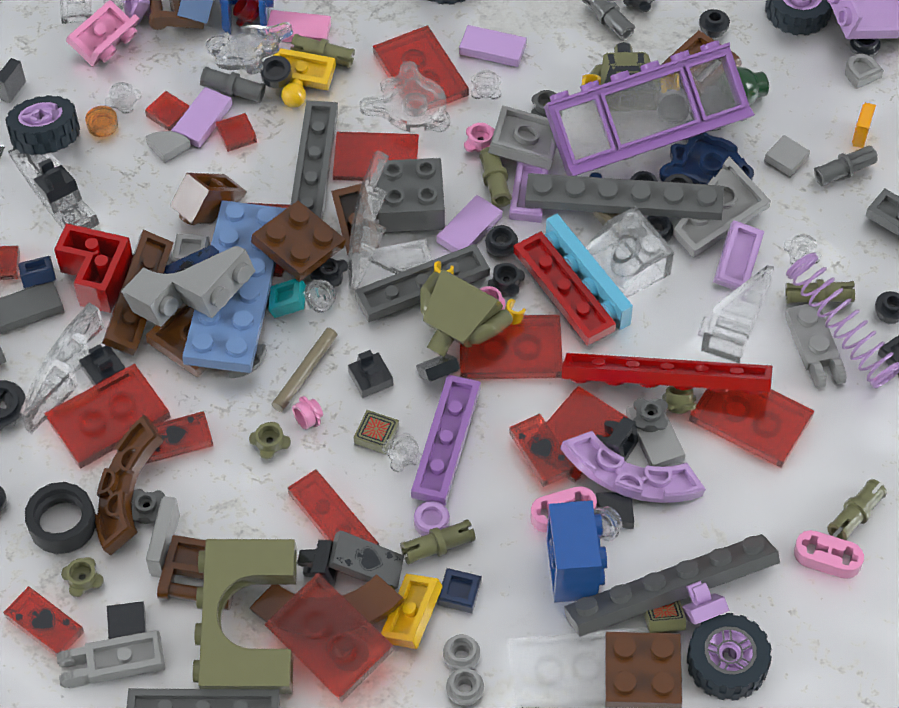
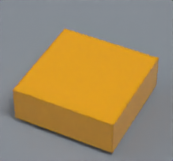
(863, 125)

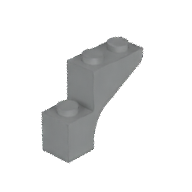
(202, 286)

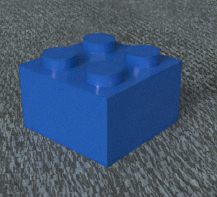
(575, 550)

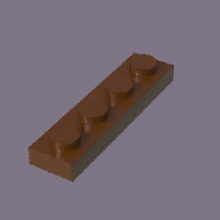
(124, 325)

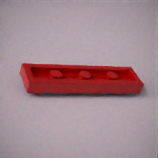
(564, 288)

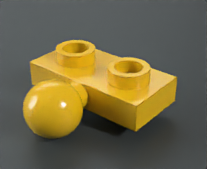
(307, 71)
(409, 620)

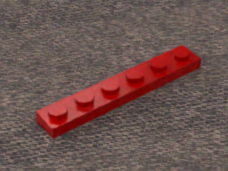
(669, 372)

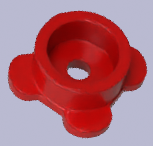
(246, 11)

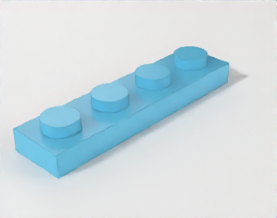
(589, 271)

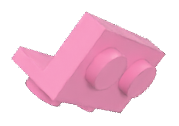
(102, 33)

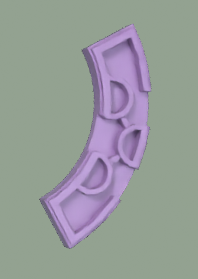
(647, 484)

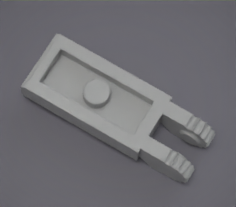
(815, 344)
(112, 659)

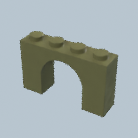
(227, 569)

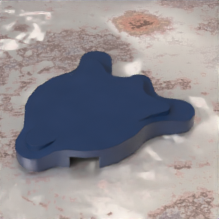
(702, 159)

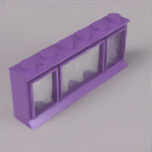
(647, 108)

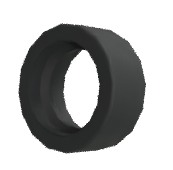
(49, 496)

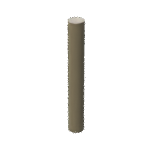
(304, 369)

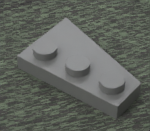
(740, 203)

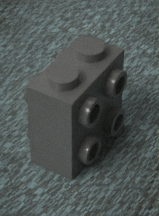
(413, 195)

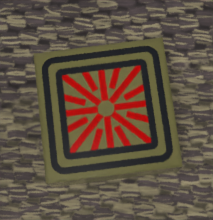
(375, 430)
(666, 618)

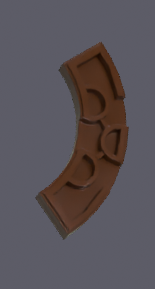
(117, 484)
(372, 600)

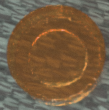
(101, 121)

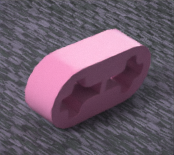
(569, 495)
(828, 554)

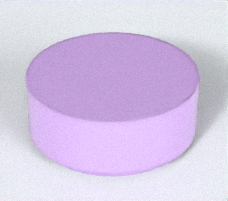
(429, 516)

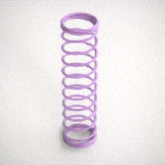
(808, 261)

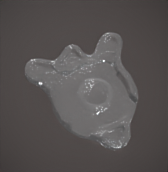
(249, 48)
(409, 101)

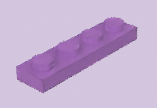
(446, 439)

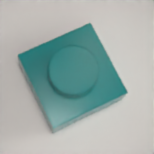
(287, 298)

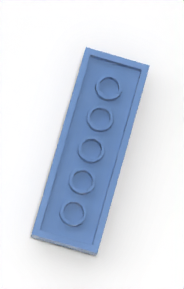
(233, 333)

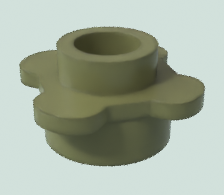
(679, 400)
(267, 431)
(79, 567)

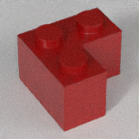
(97, 262)

